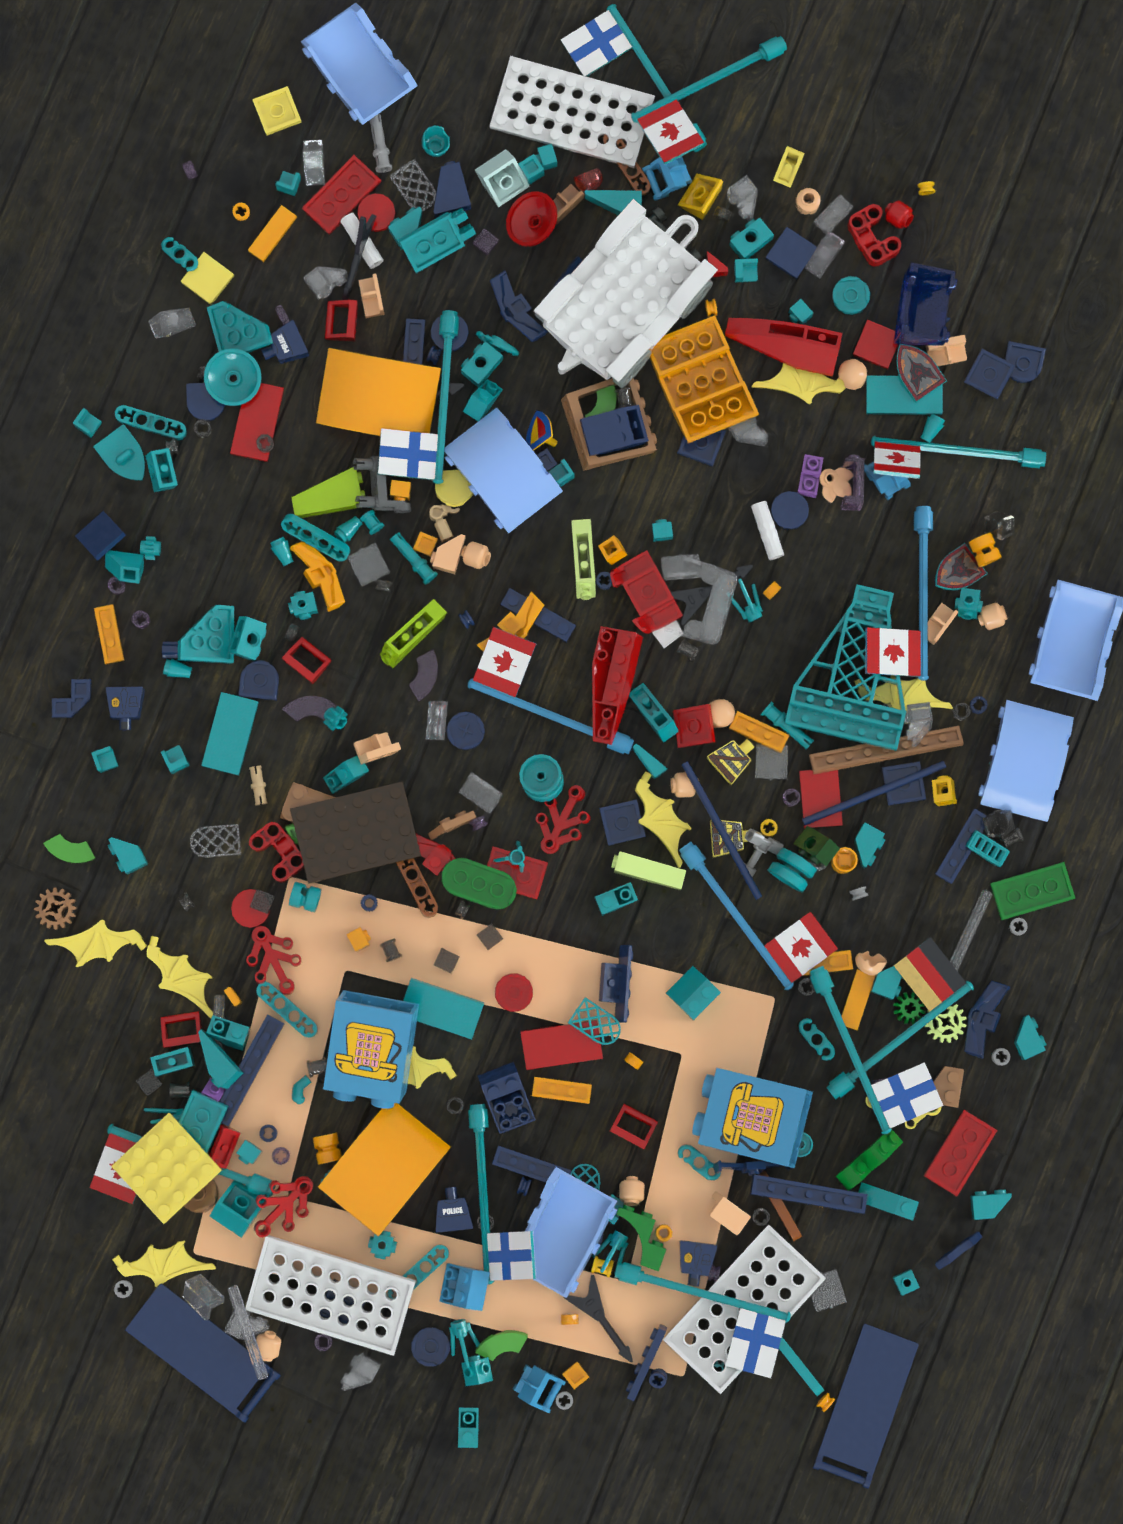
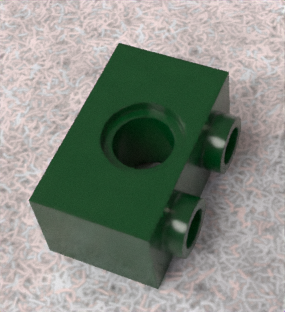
(816, 846)

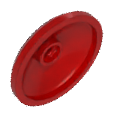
(525, 215)

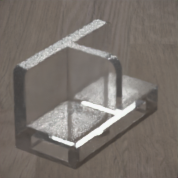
(675, 567)
(481, 793)
(202, 1295)

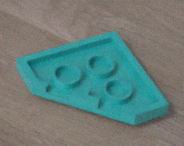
(237, 329)
(209, 637)

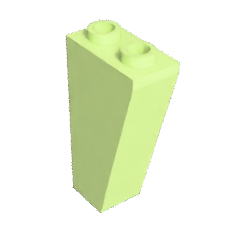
(583, 559)
(648, 870)

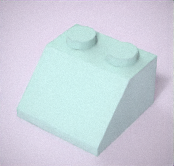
(502, 177)

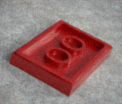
(819, 793)
(529, 881)

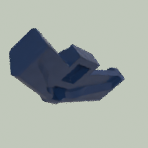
(515, 308)
(983, 1018)
(748, 1167)

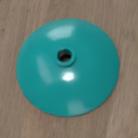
(222, 367)

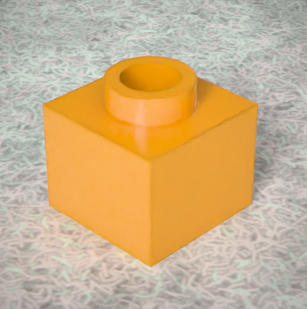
(400, 490)
(608, 548)
(359, 939)

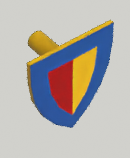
(540, 431)

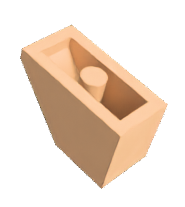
(448, 555)

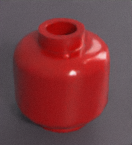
(899, 214)

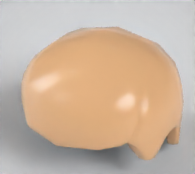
(853, 374)
(722, 713)
(869, 964)

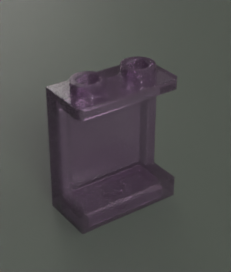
(857, 500)

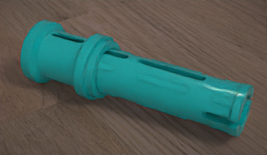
(419, 565)
(778, 719)

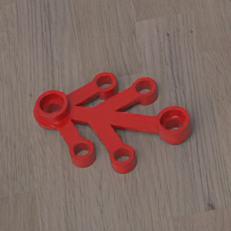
(562, 822)
(272, 956)
(284, 1203)

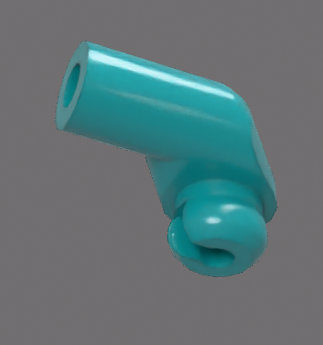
(297, 1089)

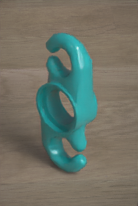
(188, 256)
(497, 343)
(825, 1042)
(695, 1153)

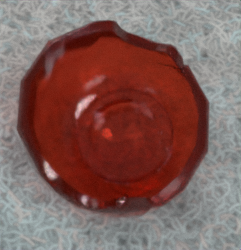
(589, 180)

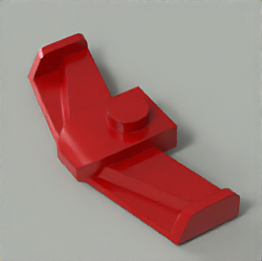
(436, 855)

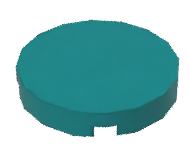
(851, 295)

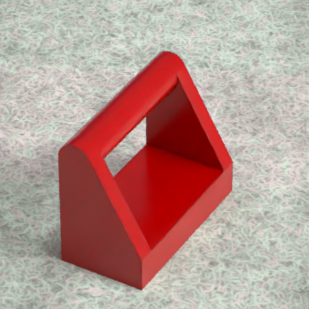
(351, 324)
(299, 667)
(180, 1040)
(628, 1136)
(224, 1145)

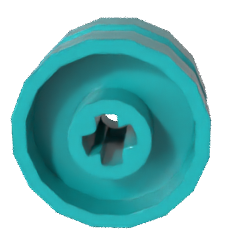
(547, 768)
(792, 869)

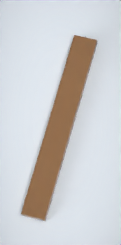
(868, 754)

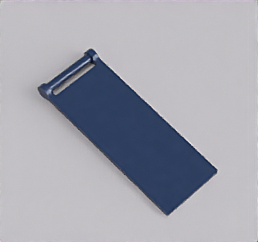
(199, 1350)
(866, 1403)

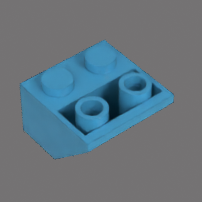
(464, 1287)

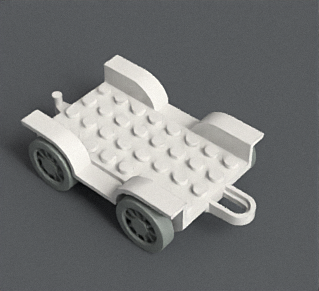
(625, 295)

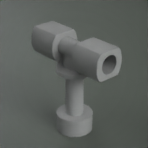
(761, 846)

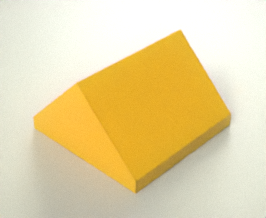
(701, 195)

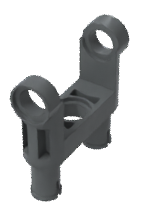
(378, 500)

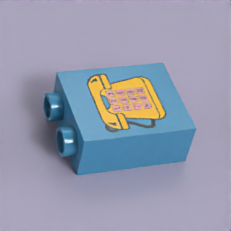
(370, 1048)
(753, 1117)

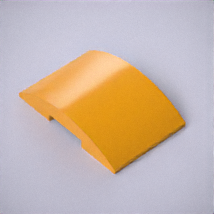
(701, 380)
(376, 393)
(384, 1167)

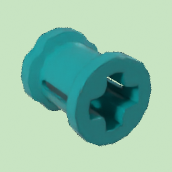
(372, 522)

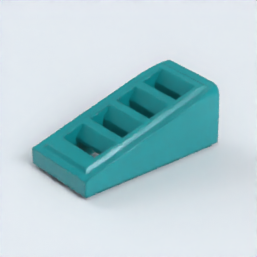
(653, 766)
(997, 855)

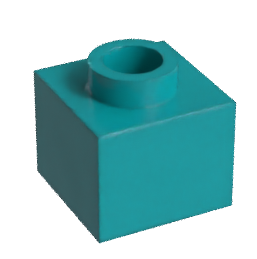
(546, 157)
(800, 312)
(662, 530)
(248, 1152)
(899, 1279)

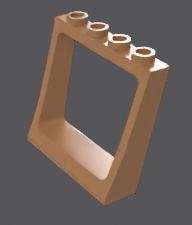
(574, 414)

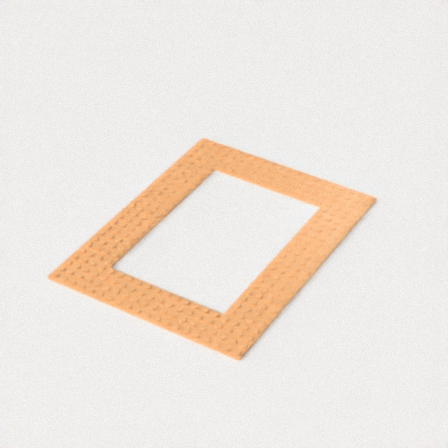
(723, 1036)

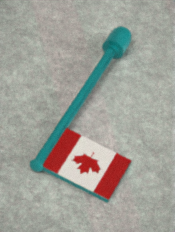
(668, 124)
(903, 457)
(120, 1141)

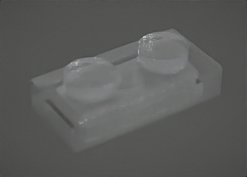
(833, 214)
(436, 720)

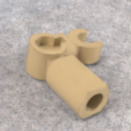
(436, 514)

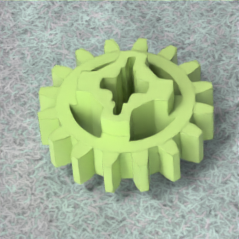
(952, 1011)

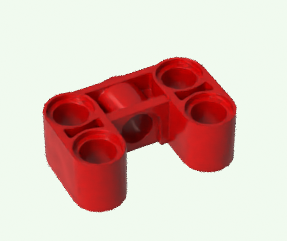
(867, 241)
(284, 846)

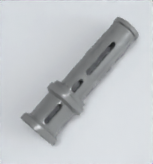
(381, 152)

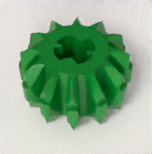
(906, 1001)

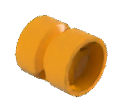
(982, 543)
(844, 860)
(327, 1148)

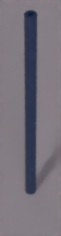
(873, 793)
(722, 831)

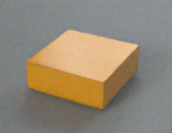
(425, 544)
(233, 996)
(575, 1375)

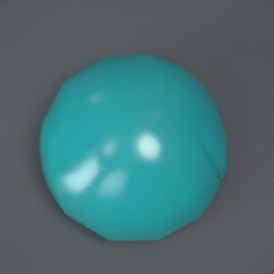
(435, 141)

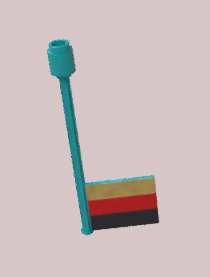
(937, 987)

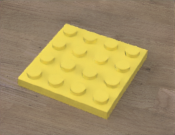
(166, 1168)

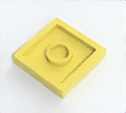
(277, 110)
(208, 278)

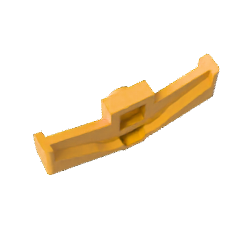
(321, 574)
(522, 622)

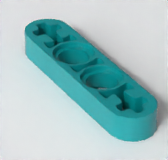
(150, 424)
(314, 540)
(284, 1012)
(420, 1275)
(800, 1367)

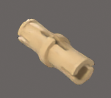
(258, 785)

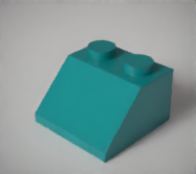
(693, 992)
(236, 1208)

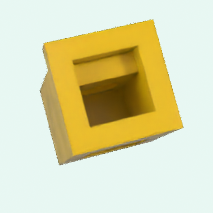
(938, 786)

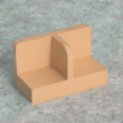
(371, 297)
(950, 352)
(939, 622)
(375, 747)
(728, 1214)

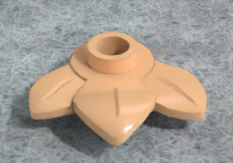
(838, 485)

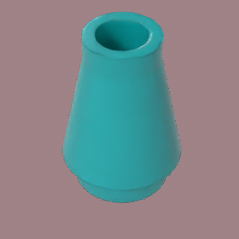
(932, 427)
(346, 530)
(282, 551)
(176, 669)

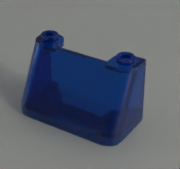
(924, 306)

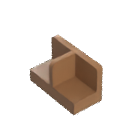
(567, 201)

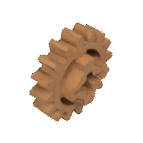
(50, 897)

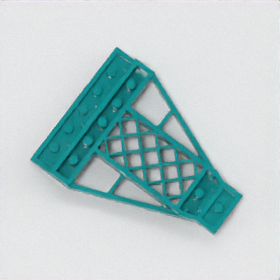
(843, 715)

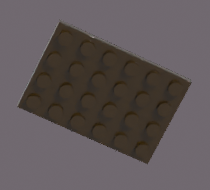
(355, 832)

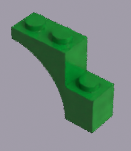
(869, 1160)
(643, 1223)

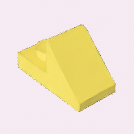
(788, 166)

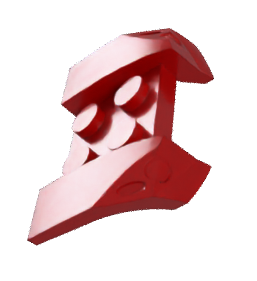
(647, 593)

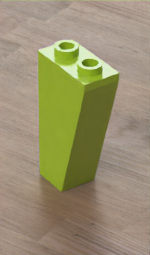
(330, 496)
(412, 633)

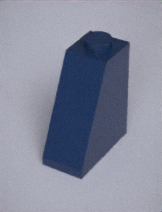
(451, 190)

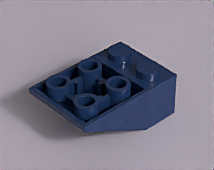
(614, 430)
(506, 1097)

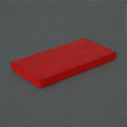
(341, 194)
(255, 419)
(560, 1045)
(960, 1153)

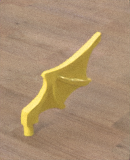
(801, 383)
(913, 693)
(661, 818)
(97, 943)
(180, 976)
(422, 1068)
(162, 1264)

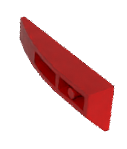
(788, 342)
(612, 679)

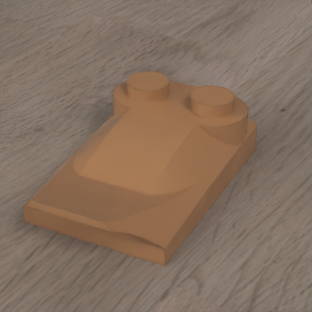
(299, 796)

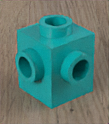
(303, 598)
(969, 603)
(390, 1247)
(478, 1372)

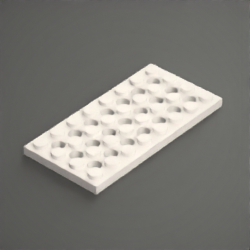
(571, 83)
(729, 1281)
(313, 1320)

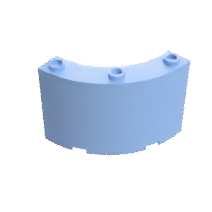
(358, 64)
(502, 470)
(1076, 640)
(1027, 760)
(567, 1230)

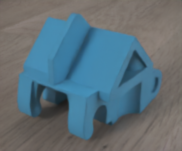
(674, 174)
(886, 483)
(532, 1385)

